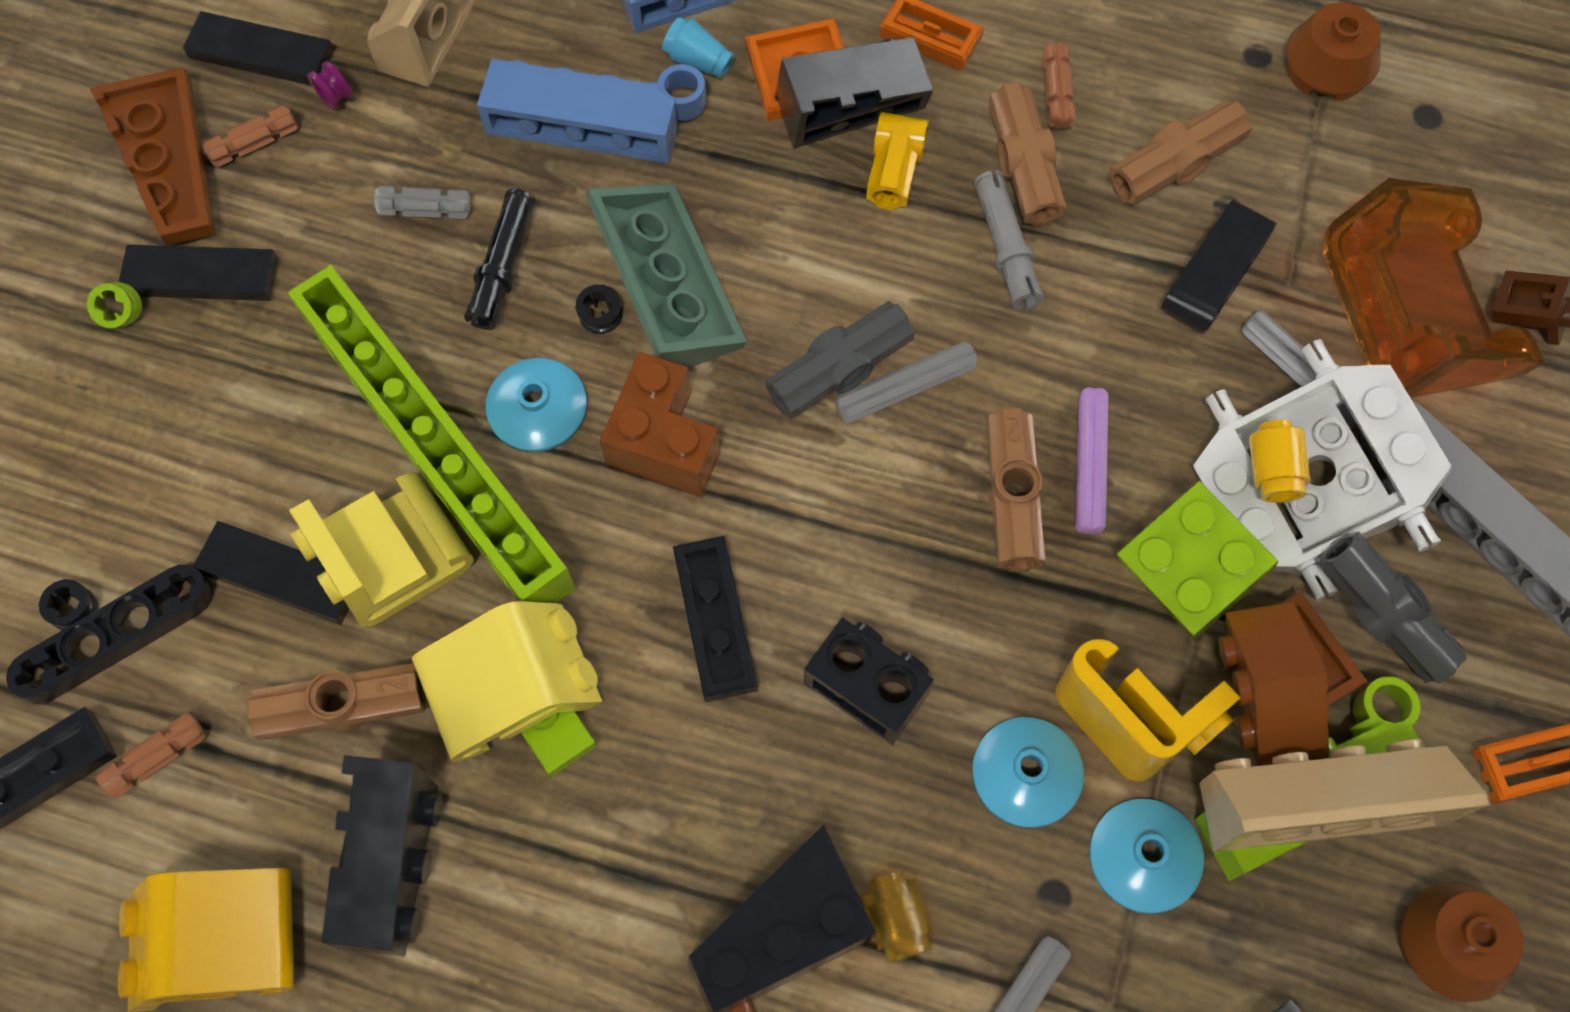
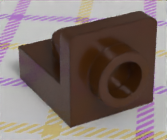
(1534, 302)

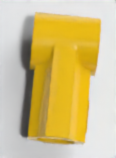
(896, 149)

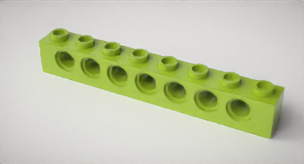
(432, 440)

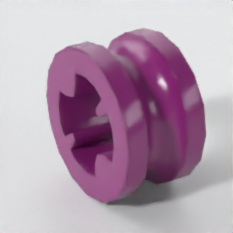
(330, 85)

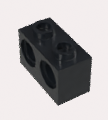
(858, 690)

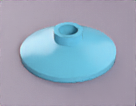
(542, 423)
(1011, 793)
(1131, 878)

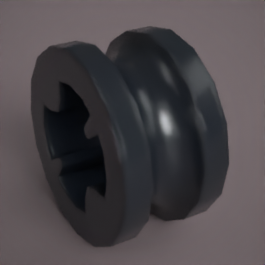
(589, 297)
(58, 593)

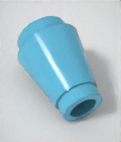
(693, 45)

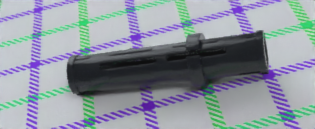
(495, 274)

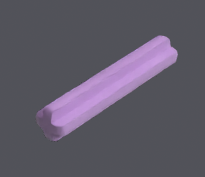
(1092, 461)

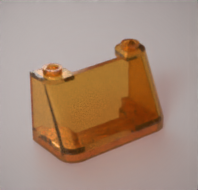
(1411, 293)

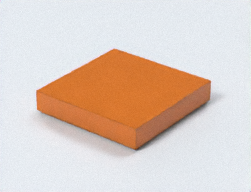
(769, 48)

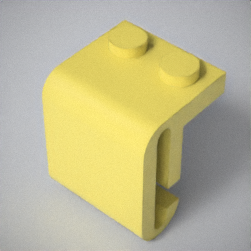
(384, 551)
(505, 675)

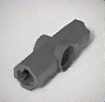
(840, 359)
(1392, 607)

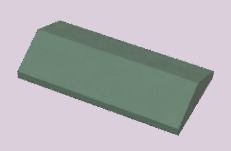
(667, 273)

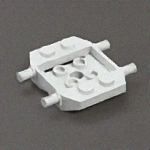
(1355, 495)

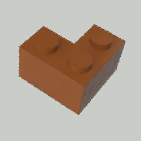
(652, 436)
(1277, 683)

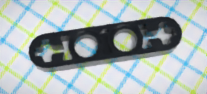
(114, 641)

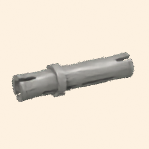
(1013, 255)

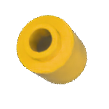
(1279, 461)

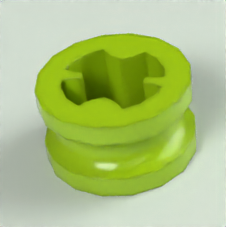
(105, 316)

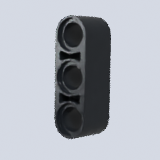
(1218, 266)

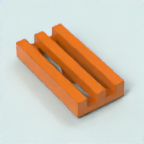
(927, 35)
(1496, 774)

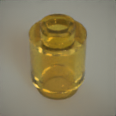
(898, 916)

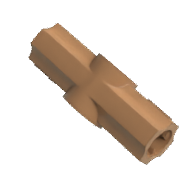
(1180, 152)
(1027, 154)
(1015, 518)
(304, 705)

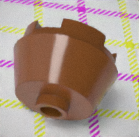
(1335, 51)
(1461, 941)

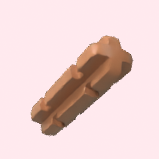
(1058, 86)
(250, 136)
(150, 755)

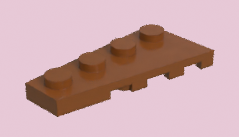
(162, 149)

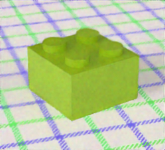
(1197, 560)

